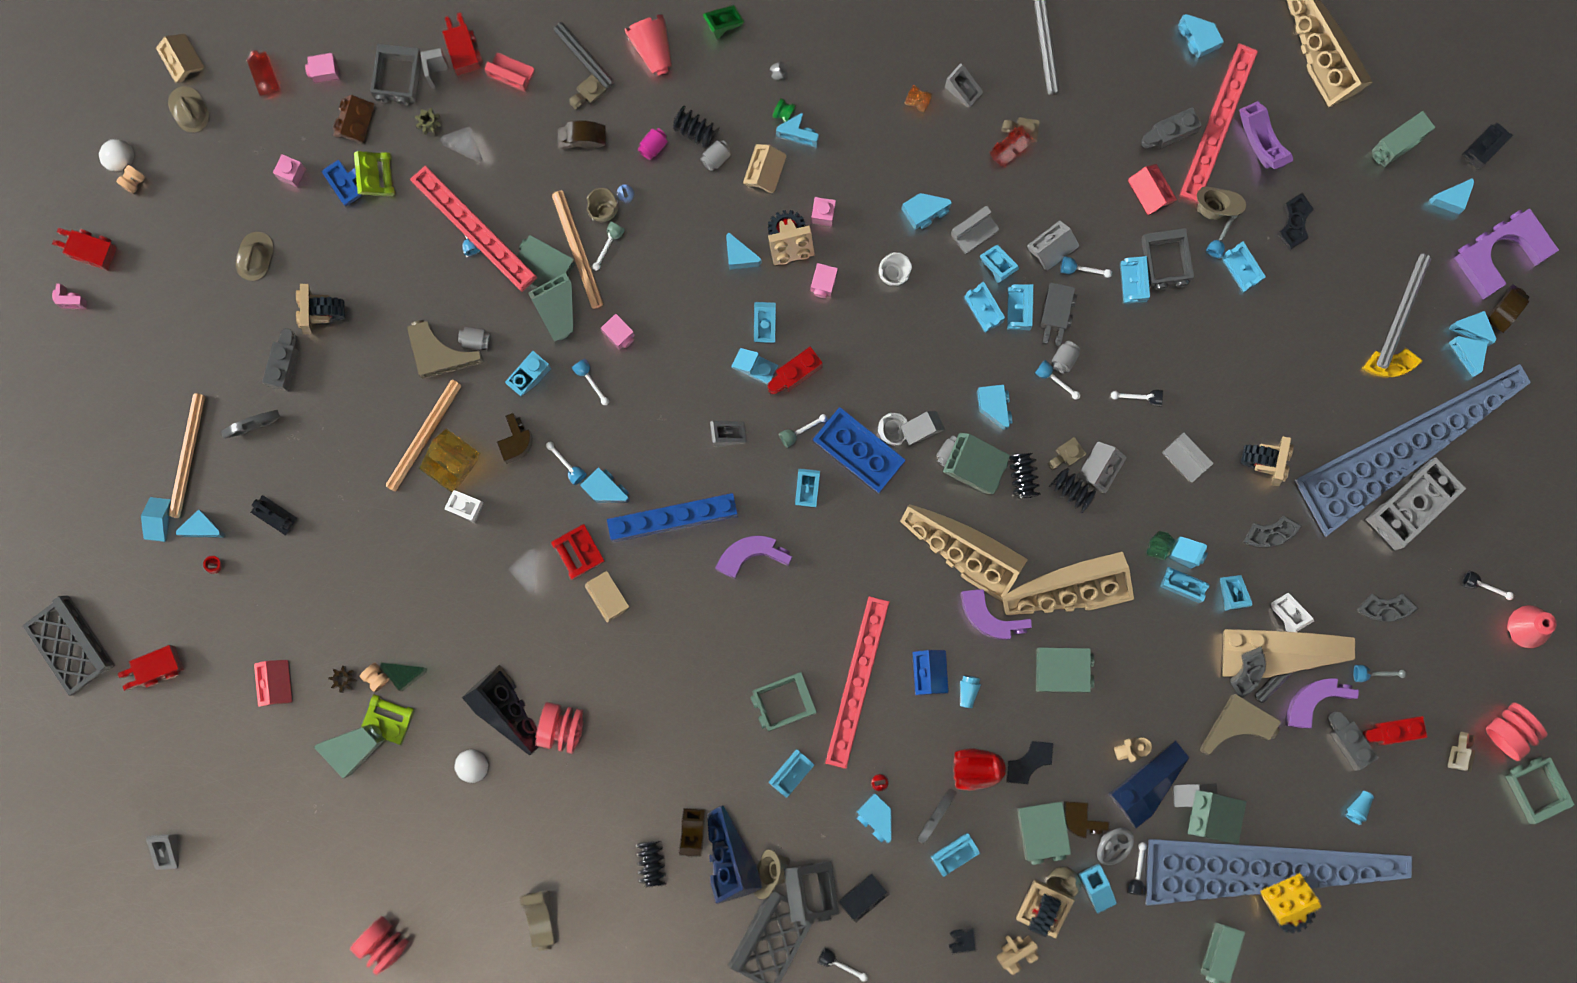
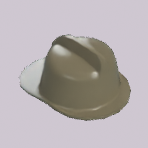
(188, 109)
(1219, 202)
(254, 256)
(771, 872)

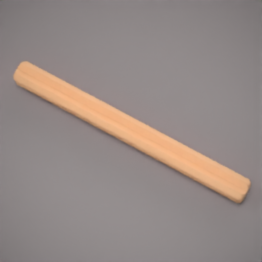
(577, 249)
(423, 435)
(186, 455)

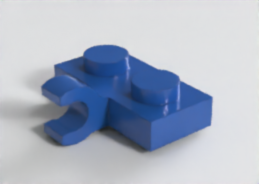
(342, 182)

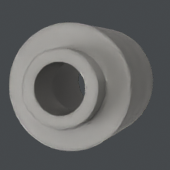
(716, 155)
(474, 338)
(1065, 357)
(945, 451)

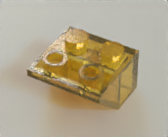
(449, 460)

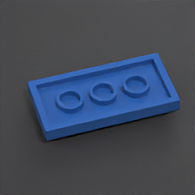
(859, 450)

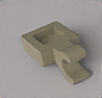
(588, 91)
(1030, 126)
(1069, 453)
(1462, 756)

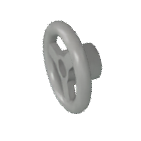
(1113, 845)

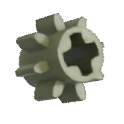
(430, 126)

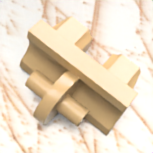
(1134, 749)
(1016, 950)

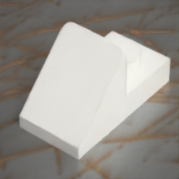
(464, 506)
(1292, 613)

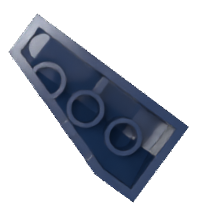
(1146, 788)
(733, 866)

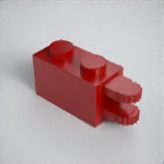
(460, 46)
(86, 249)
(795, 371)
(153, 667)
(1397, 731)

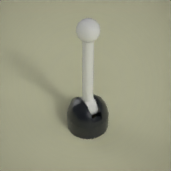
(1155, 397)
(1473, 580)
(1137, 886)
(828, 958)

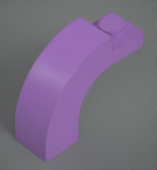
(1262, 138)
(748, 547)
(979, 616)
(1303, 703)

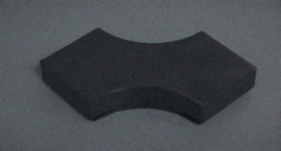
(1297, 212)
(1038, 755)

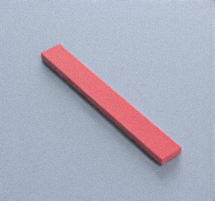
(1219, 122)
(473, 228)
(857, 682)

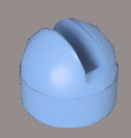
(630, 192)

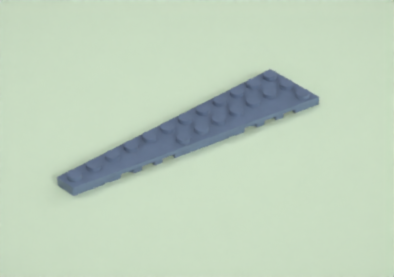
(1364, 474)
(1213, 870)

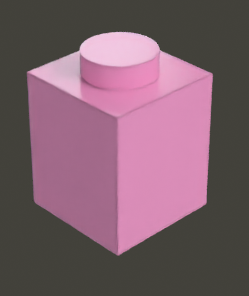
(322, 68)
(289, 170)
(823, 211)
(823, 280)
(618, 332)

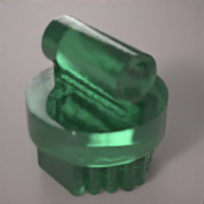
(1160, 545)

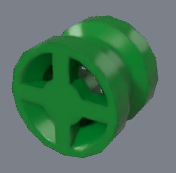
(784, 110)

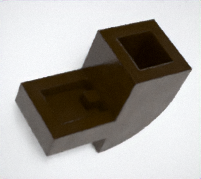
(582, 134)
(1508, 308)
(518, 444)
(1077, 823)
(692, 832)

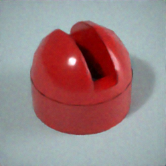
(212, 561)
(881, 787)

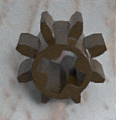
(346, 684)

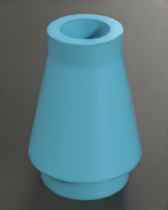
(969, 689)
(1360, 808)

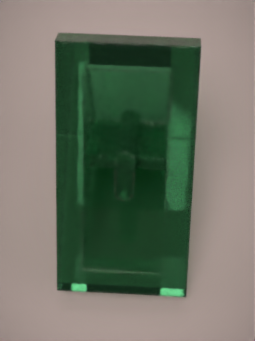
(403, 675)

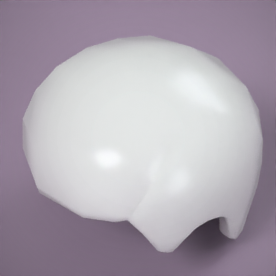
(116, 155)
(895, 269)
(890, 429)
(471, 766)

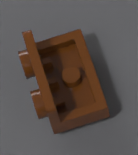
(353, 118)

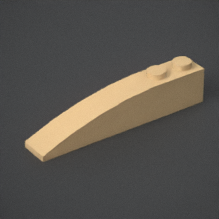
(1328, 52)
(974, 554)
(1080, 585)
(1285, 650)

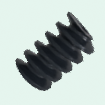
(694, 127)
(1024, 476)
(1073, 489)
(650, 863)

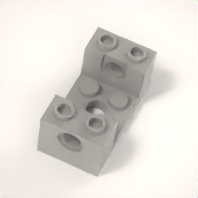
(1400, 520)

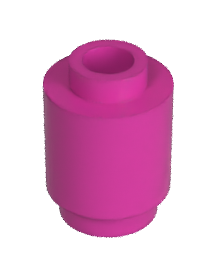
(652, 143)

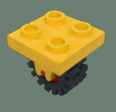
(1291, 903)

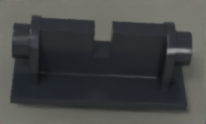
(273, 514)

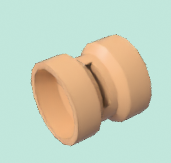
(130, 184)
(374, 676)

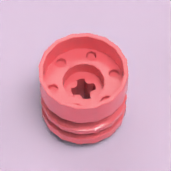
(560, 728)
(1516, 731)
(379, 945)

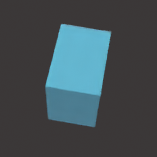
(1454, 198)
(739, 255)
(1476, 328)
(1471, 353)
(807, 487)
(156, 519)
(199, 526)
(1235, 593)

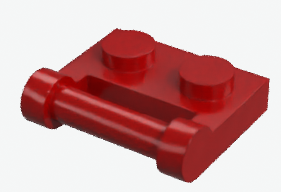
(584, 548)

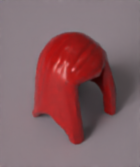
(977, 769)

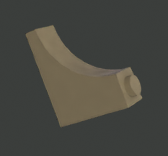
(434, 357)
(1240, 718)
(540, 919)

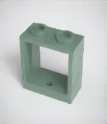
(1403, 139)
(806, 698)
(1564, 802)
(1222, 954)

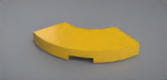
(1399, 365)

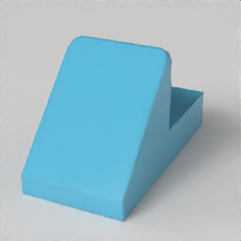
(791, 131)
(999, 263)
(764, 322)
(754, 365)

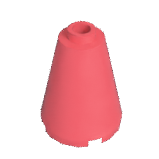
(651, 43)
(1531, 626)

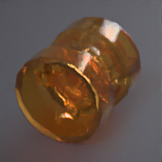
(918, 99)

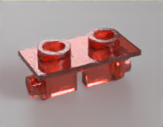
(262, 72)
(1018, 139)

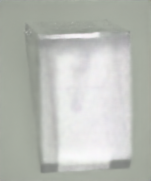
(463, 142)
(525, 570)

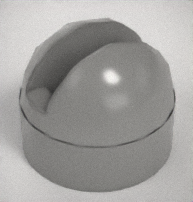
(779, 71)

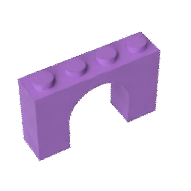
(1522, 229)

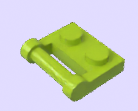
(368, 175)
(391, 729)

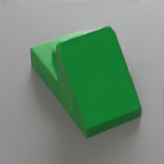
(723, 20)

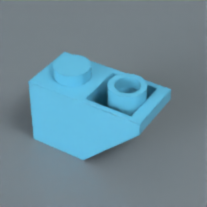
(1201, 34)
(924, 208)
(528, 374)
(993, 405)
(603, 489)
(1188, 552)
(878, 816)
(1097, 888)

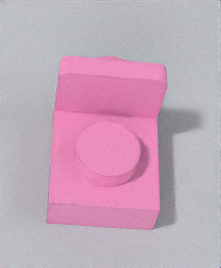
(71, 301)

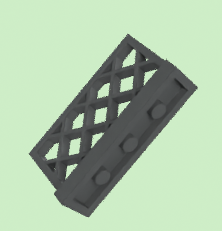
(80, 632)
(754, 934)

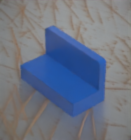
(930, 672)

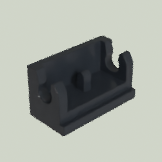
(1487, 145)
(863, 898)
(966, 940)

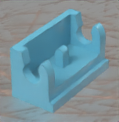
(1243, 267)
(1135, 280)
(984, 307)
(1020, 307)
(1184, 585)
(791, 773)
(955, 854)

